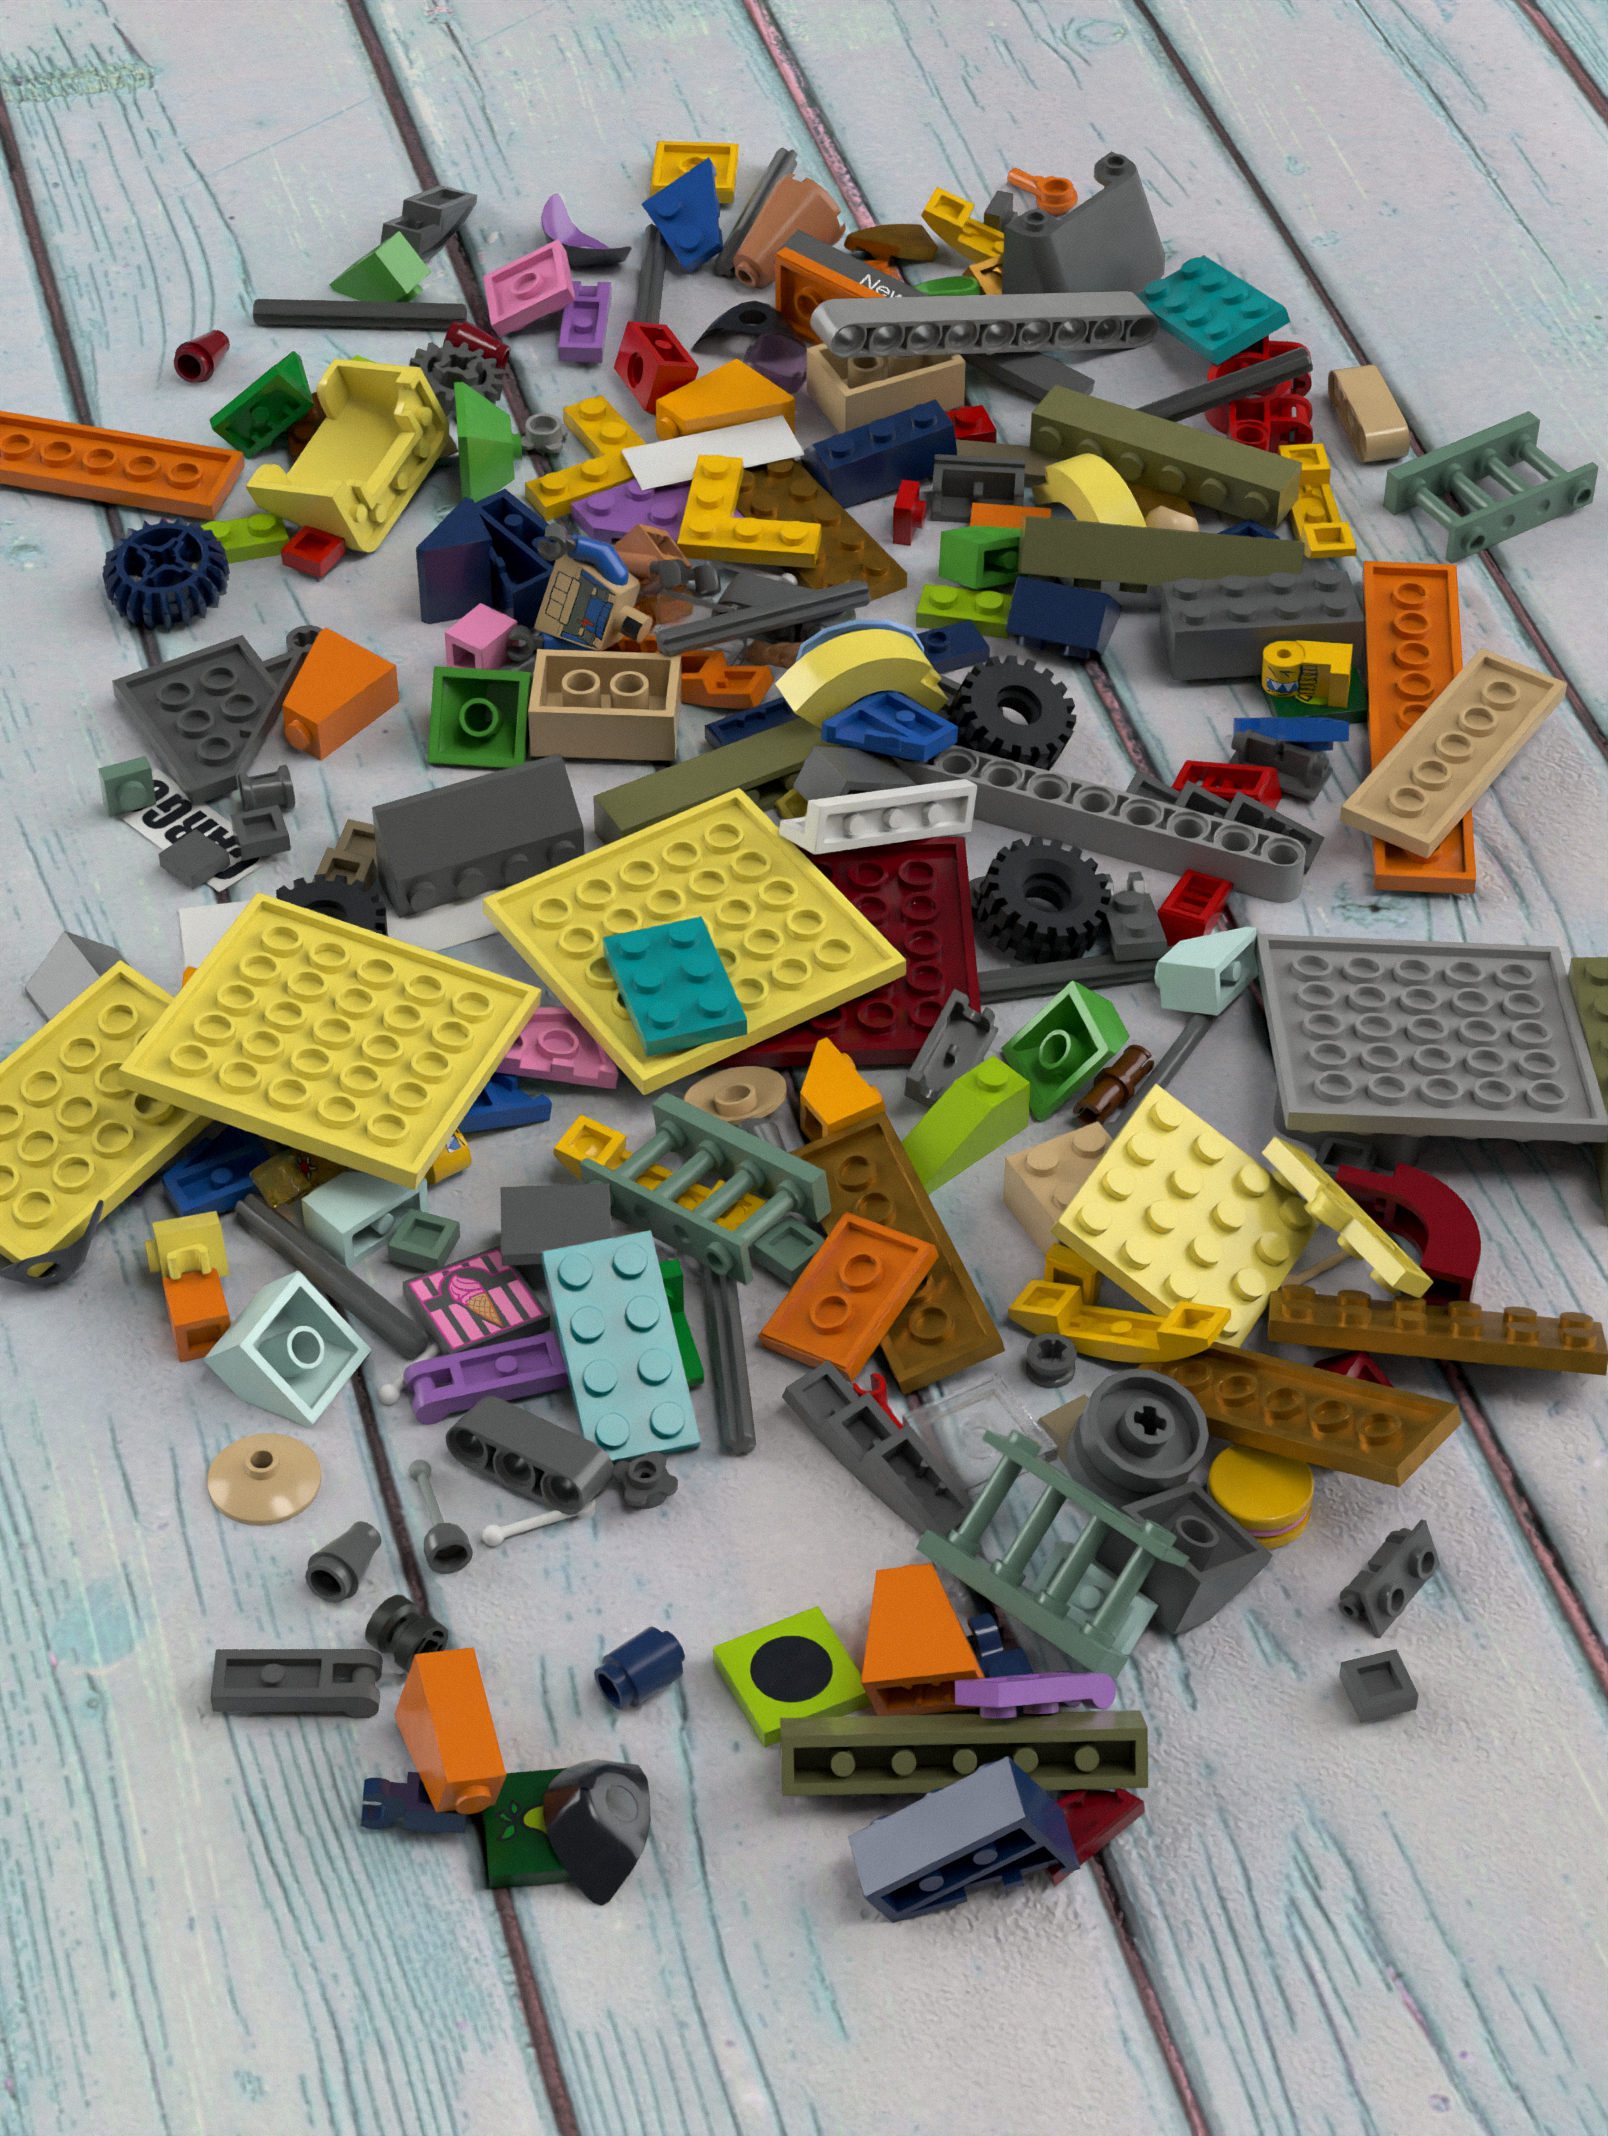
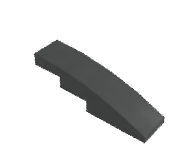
(1240, 810)
(877, 1452)

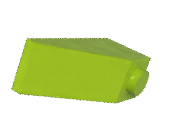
(968, 1122)

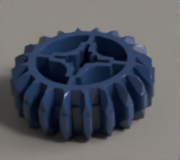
(168, 586)

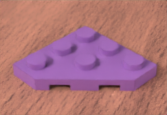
(621, 508)

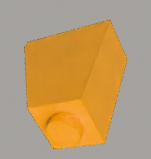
(721, 400)

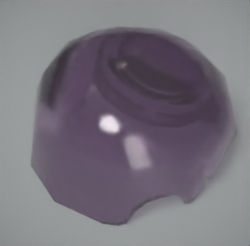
(779, 361)

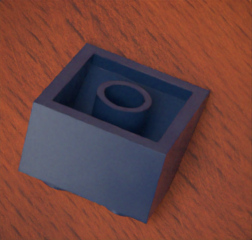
(1061, 617)

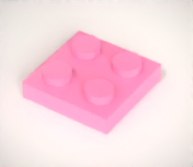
(529, 288)

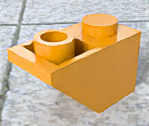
(835, 1094)

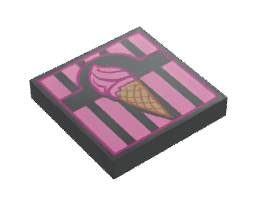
(475, 1303)

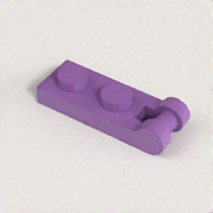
(585, 324)
(496, 1370)
(1036, 1692)

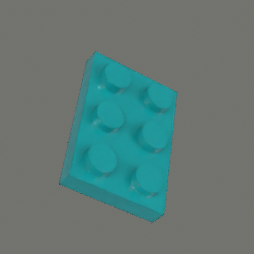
(674, 986)

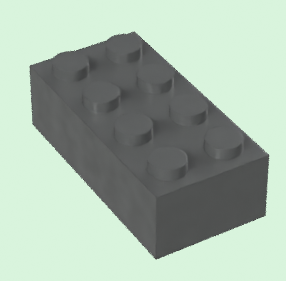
(1227, 622)

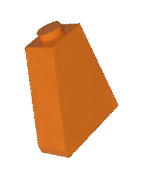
(337, 694)
(915, 1645)
(451, 1731)

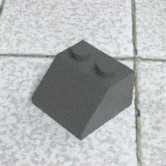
(1219, 1549)

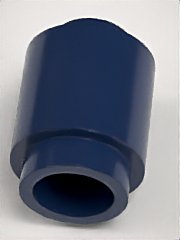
(640, 1668)

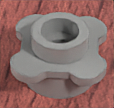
(544, 434)

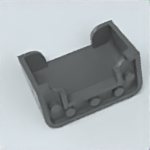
(1094, 248)

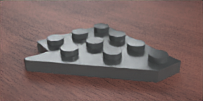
(209, 711)

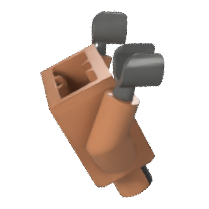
(659, 563)

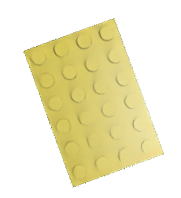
(70, 1126)

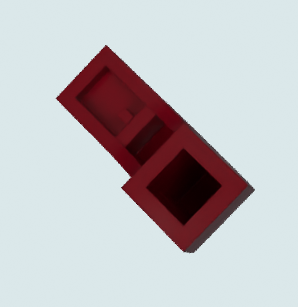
(1429, 1219)

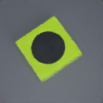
(790, 1673)

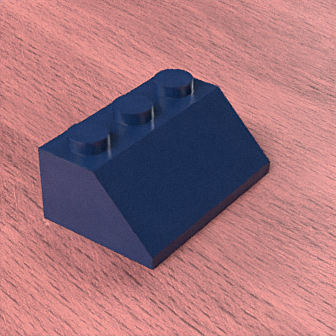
(881, 454)

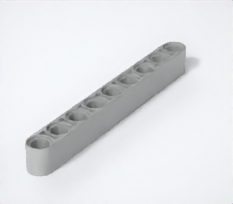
(983, 324)
(1120, 823)

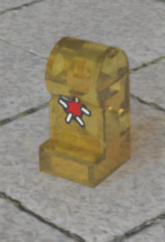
(293, 1176)

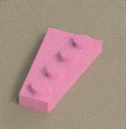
(559, 1050)

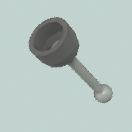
(445, 1544)

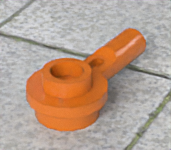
(1052, 193)

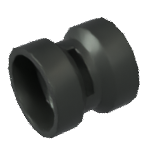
(403, 1632)

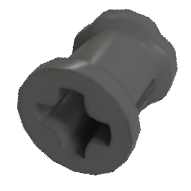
(266, 789)

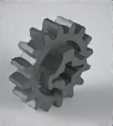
(458, 365)

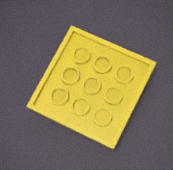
(1186, 1218)

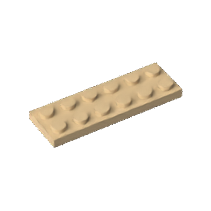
(1453, 753)

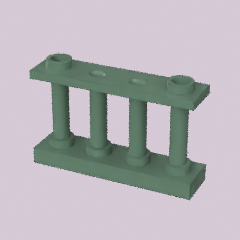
(1481, 456)
(717, 1148)
(1003, 1579)

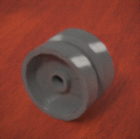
(1136, 1437)

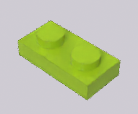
(250, 537)
(950, 605)

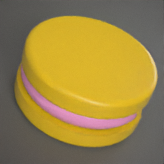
(1263, 1492)

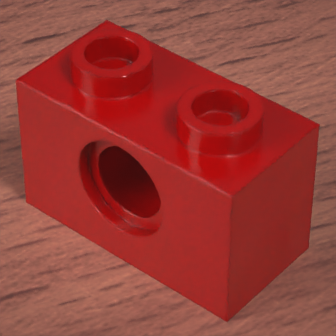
(653, 363)

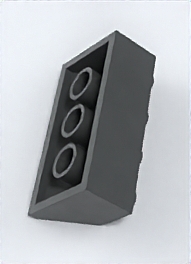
(476, 835)

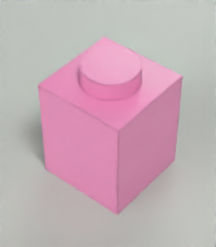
(480, 640)

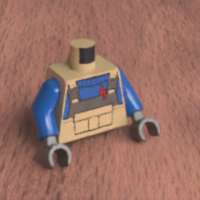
(585, 600)

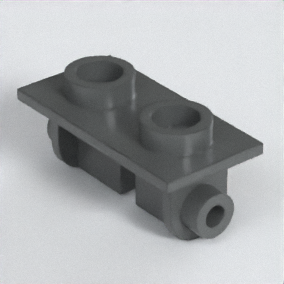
(1298, 768)
(1401, 1570)

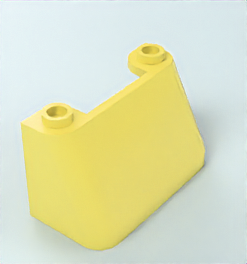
(363, 458)

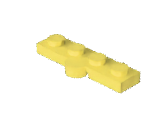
(1337, 1210)

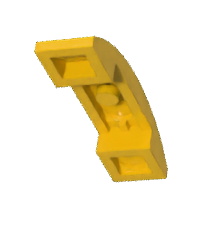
(951, 221)
(1315, 513)
(608, 1147)
(1115, 1332)

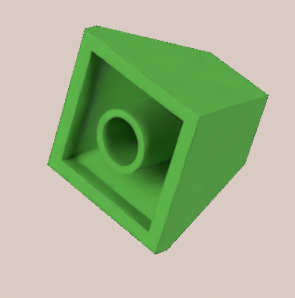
(484, 444)
(479, 717)
(1065, 1046)

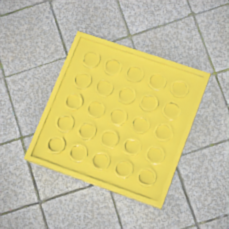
(771, 913)
(332, 1040)

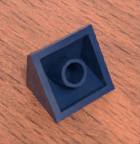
(454, 566)

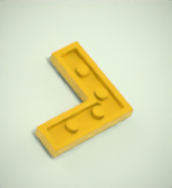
(604, 436)
(714, 533)

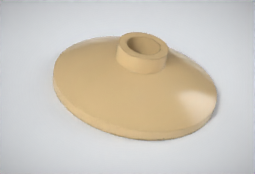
(738, 1093)
(264, 1479)

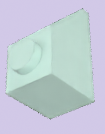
(1207, 971)
(358, 1214)

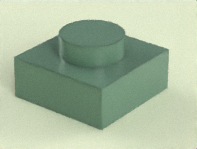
(127, 786)
(423, 1240)
(787, 1249)

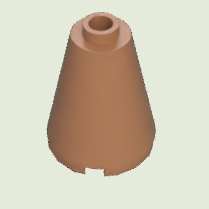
(788, 208)

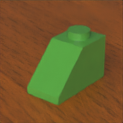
(384, 274)
(979, 556)

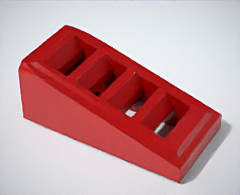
(1254, 781)
(1193, 906)

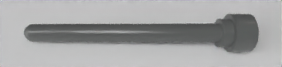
(1167, 1067)

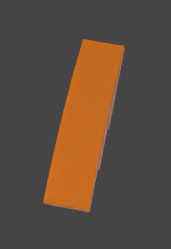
(708, 678)

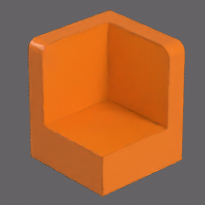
(196, 1313)

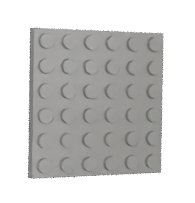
(1427, 1039)

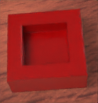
(973, 424)
(908, 512)
(313, 551)

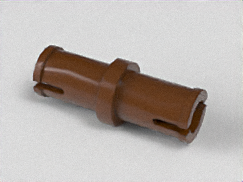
(1114, 1086)

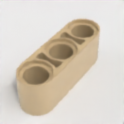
(1368, 413)

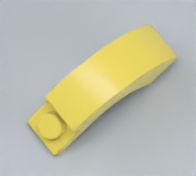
(1090, 491)
(856, 666)

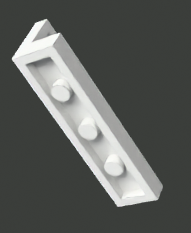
(883, 817)

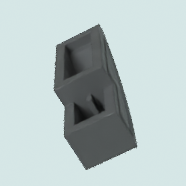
(431, 219)

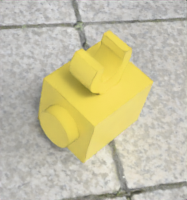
(187, 1246)

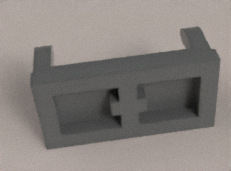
(974, 479)
(951, 1049)

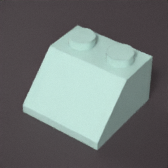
(288, 1351)

